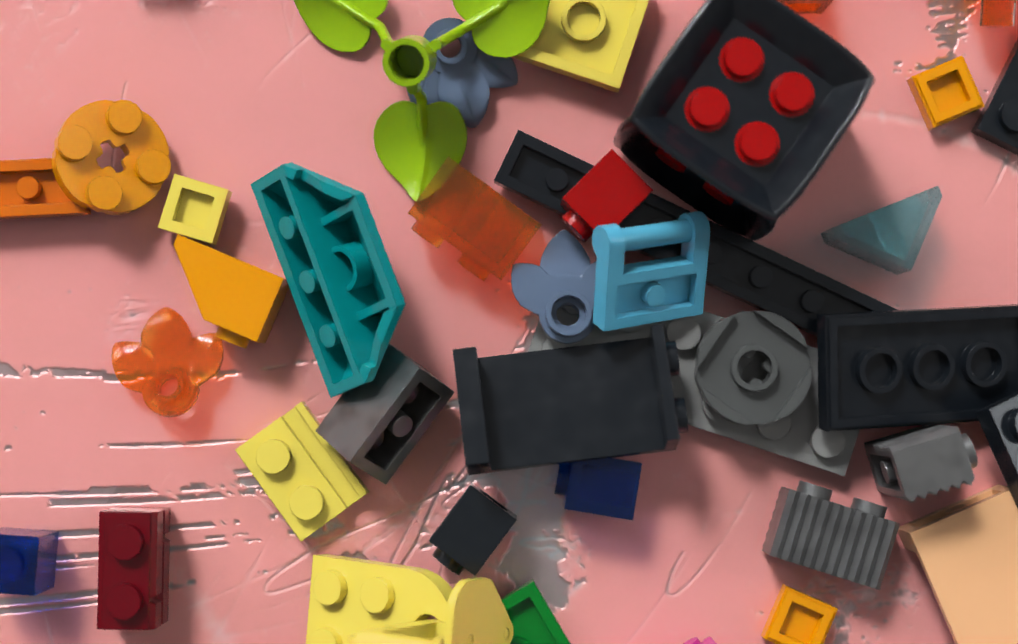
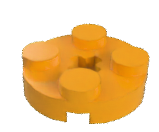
(121, 126)

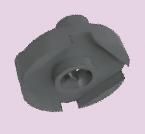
(785, 361)

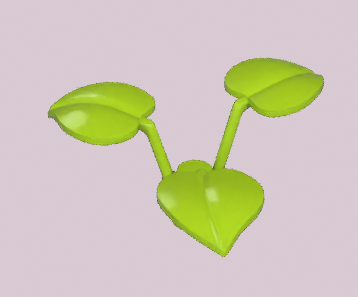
(412, 136)

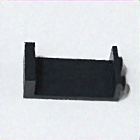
(569, 403)

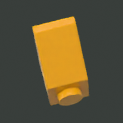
(231, 292)

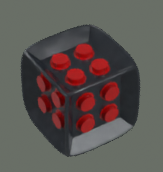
(744, 112)

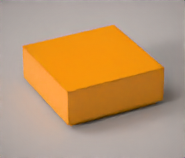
(945, 93)
(798, 618)

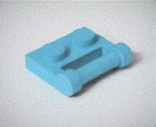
(653, 288)

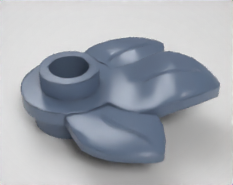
(467, 76)
(559, 281)

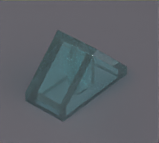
(890, 234)

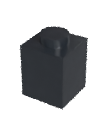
(471, 531)

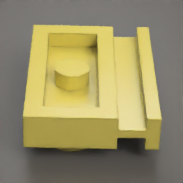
(301, 471)

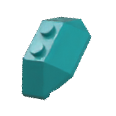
(333, 271)

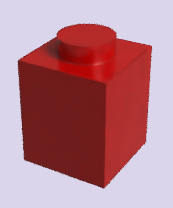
(604, 196)

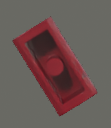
(133, 568)

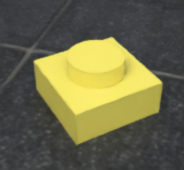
(195, 209)

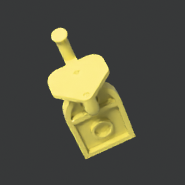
(391, 605)

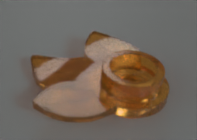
(166, 354)

